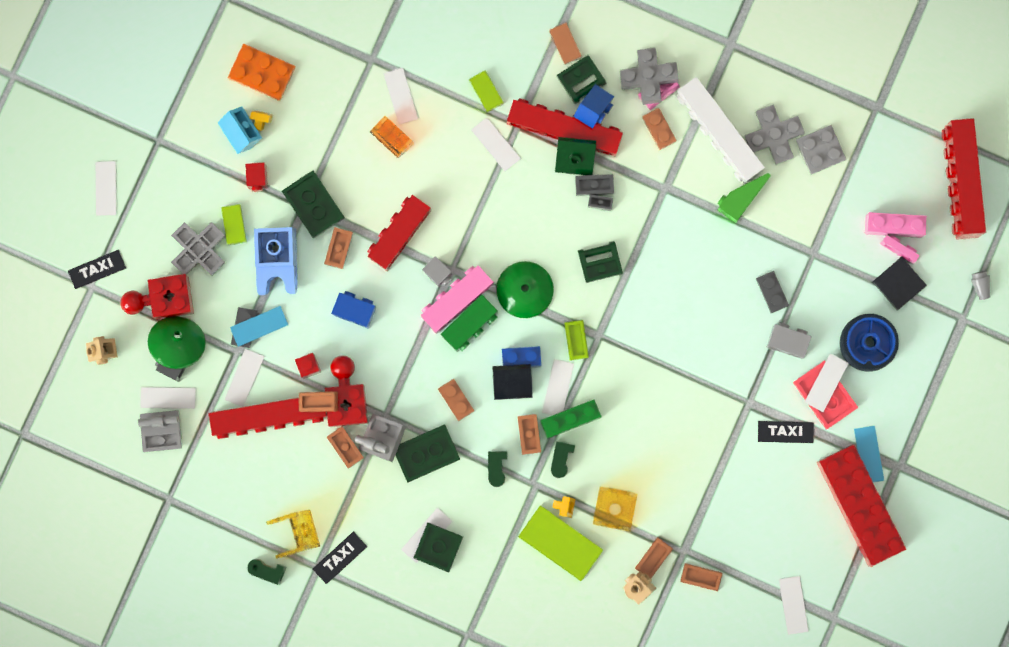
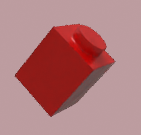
(256, 176)
(308, 365)

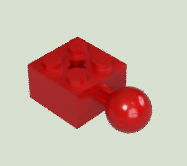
(159, 288)
(343, 368)

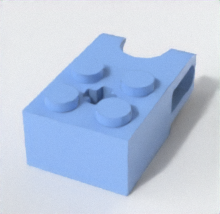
(275, 264)

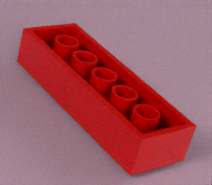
(964, 179)
(861, 506)

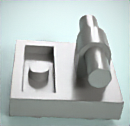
(160, 431)
(381, 438)

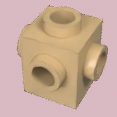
(101, 350)
(639, 587)

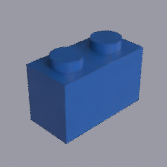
(594, 106)
(353, 309)
(521, 356)

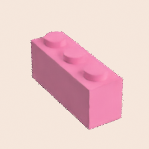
(895, 224)

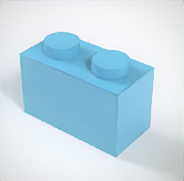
(239, 130)

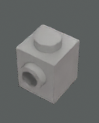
(437, 272)

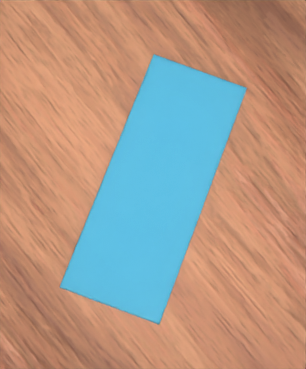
(259, 326)
(869, 452)

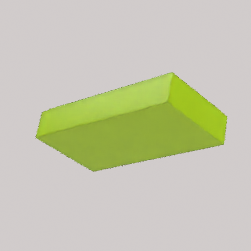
(486, 91)
(233, 224)
(576, 340)

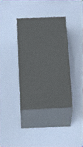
(600, 202)

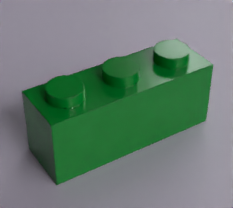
(470, 324)
(570, 419)

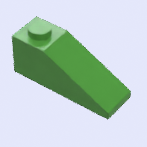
(739, 199)

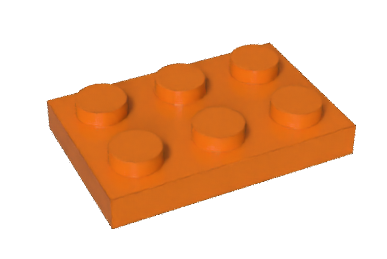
(261, 72)

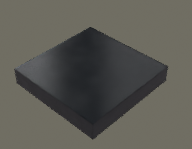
(899, 283)
(512, 381)

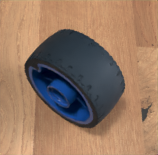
(854, 346)

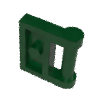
(577, 74)
(600, 268)

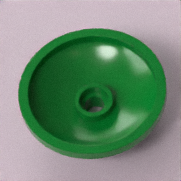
(528, 303)
(173, 351)

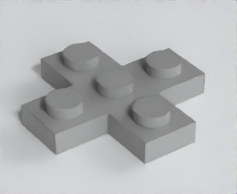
(649, 76)
(774, 134)
(198, 249)

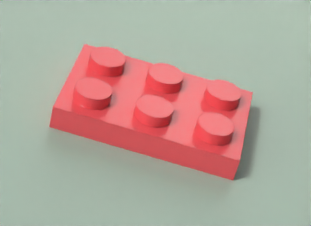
(839, 404)

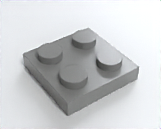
(820, 150)

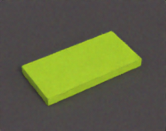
(560, 543)

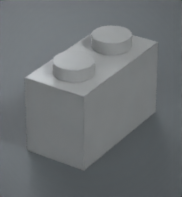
(788, 340)

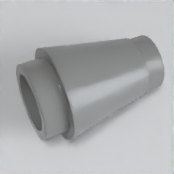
(981, 283)

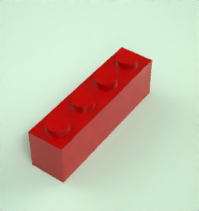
(399, 232)

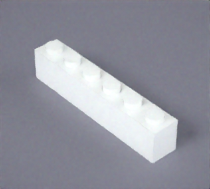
(720, 130)

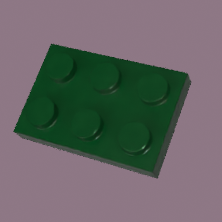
(313, 204)
(426, 453)

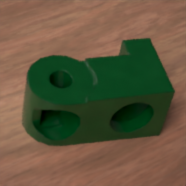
(559, 467)
(495, 474)
(260, 570)

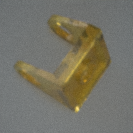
(610, 496)
(303, 531)

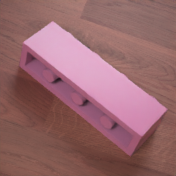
(457, 299)

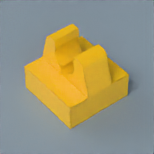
(260, 119)
(566, 506)

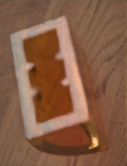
(391, 137)

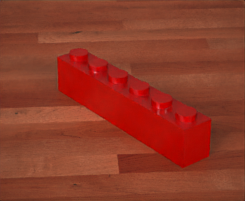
(557, 124)
(260, 418)

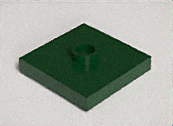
(575, 156)
(438, 547)

